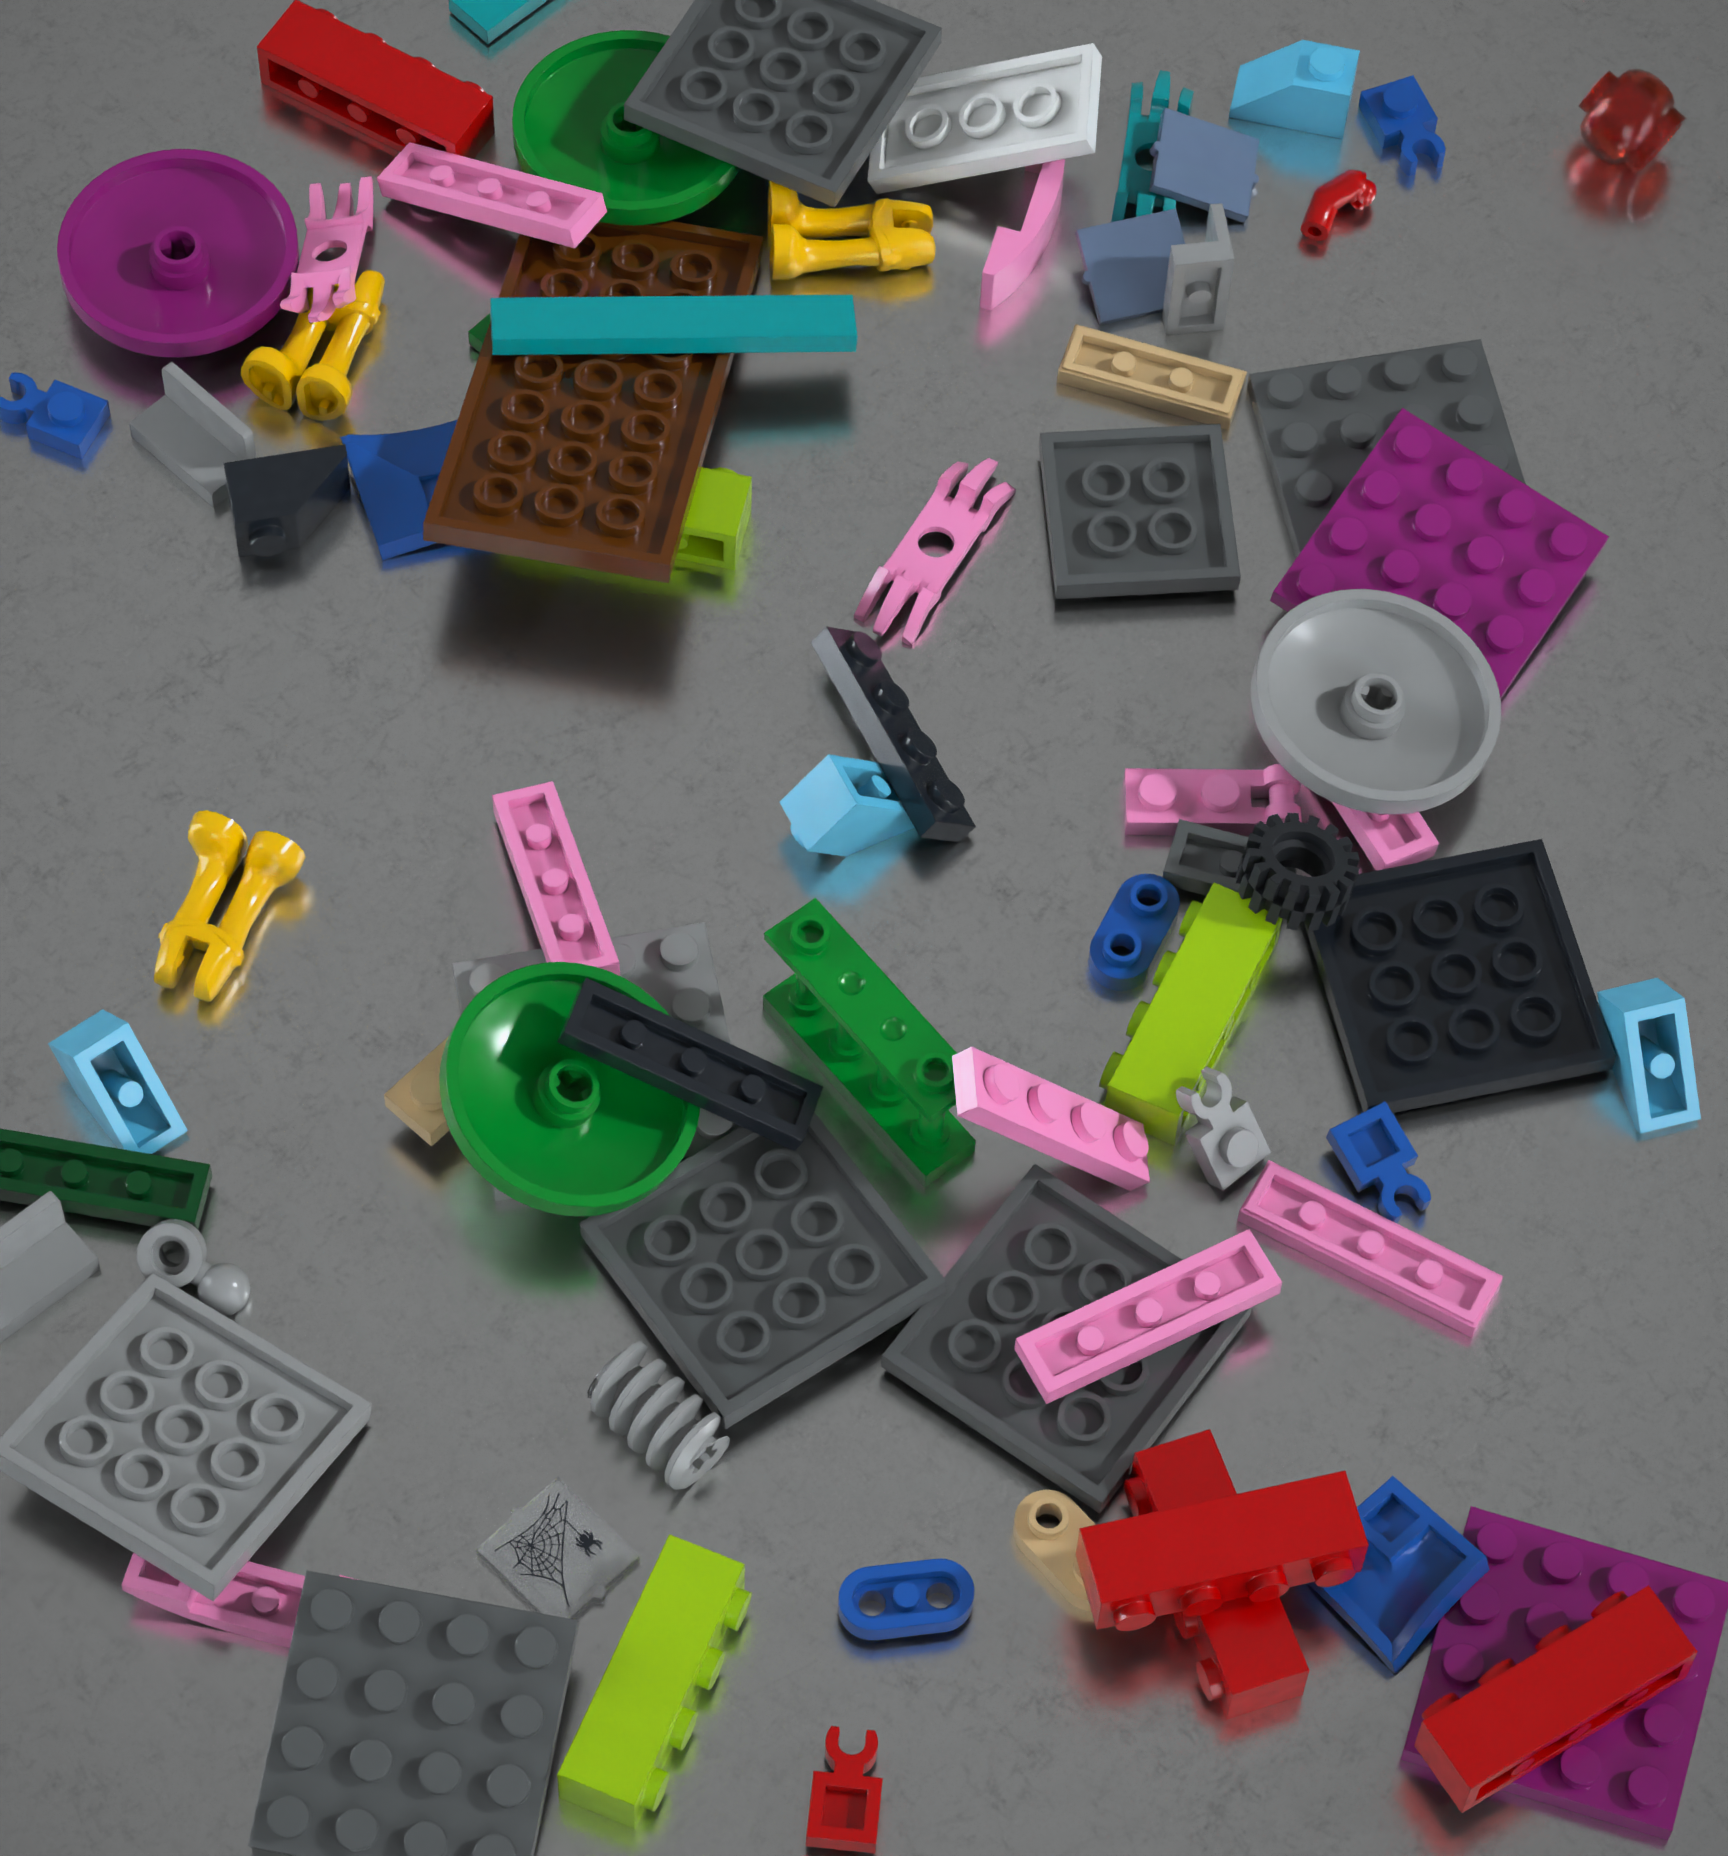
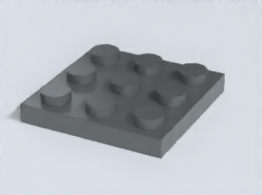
(1139, 511)

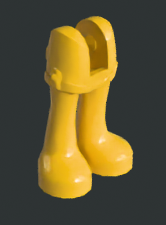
(894, 233)
(323, 388)
(220, 849)

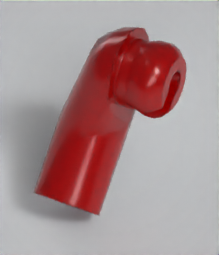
(1328, 198)

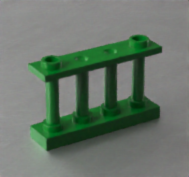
(868, 1041)

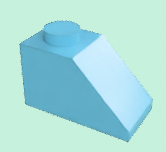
(1298, 88)
(844, 807)
(1652, 1053)
(118, 1083)

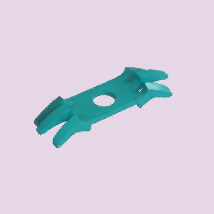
(1140, 135)

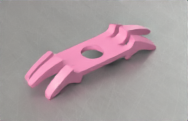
(341, 231)
(925, 574)

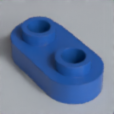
(1136, 927)
(904, 1596)

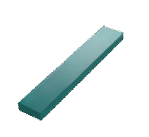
(672, 324)

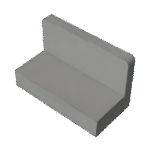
(1200, 280)
(193, 435)
(39, 1263)

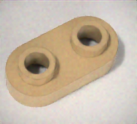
(1053, 1548)

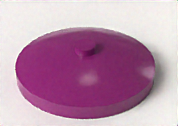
(178, 253)

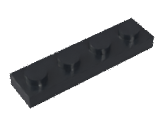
(893, 734)
(690, 1064)

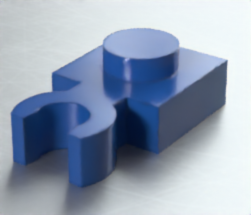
(1404, 118)
(57, 418)
(1377, 1153)

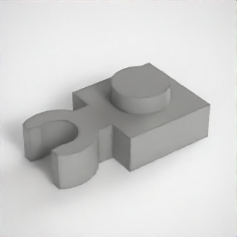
(1226, 1134)

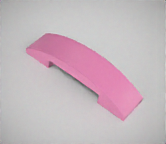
(1018, 252)
(255, 1604)

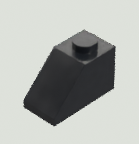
(284, 497)

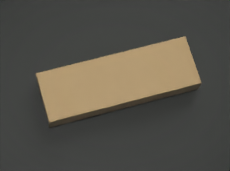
(1151, 376)

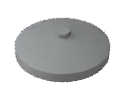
(1375, 701)

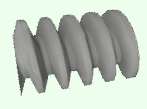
(655, 1418)

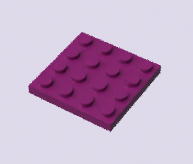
(1454, 536)
(1547, 1579)

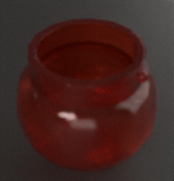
(1629, 119)

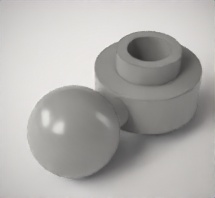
(218, 1285)

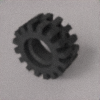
(1291, 895)

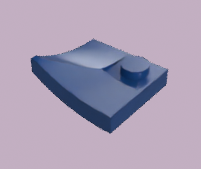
(397, 482)
(1409, 1574)

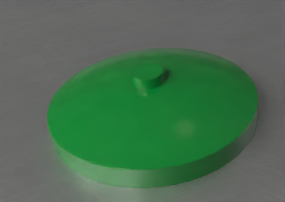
(575, 132)
(546, 1117)

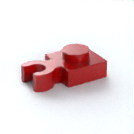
(845, 1802)

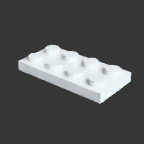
(991, 119)

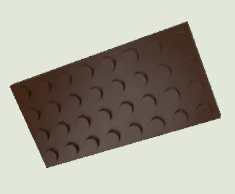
(592, 451)

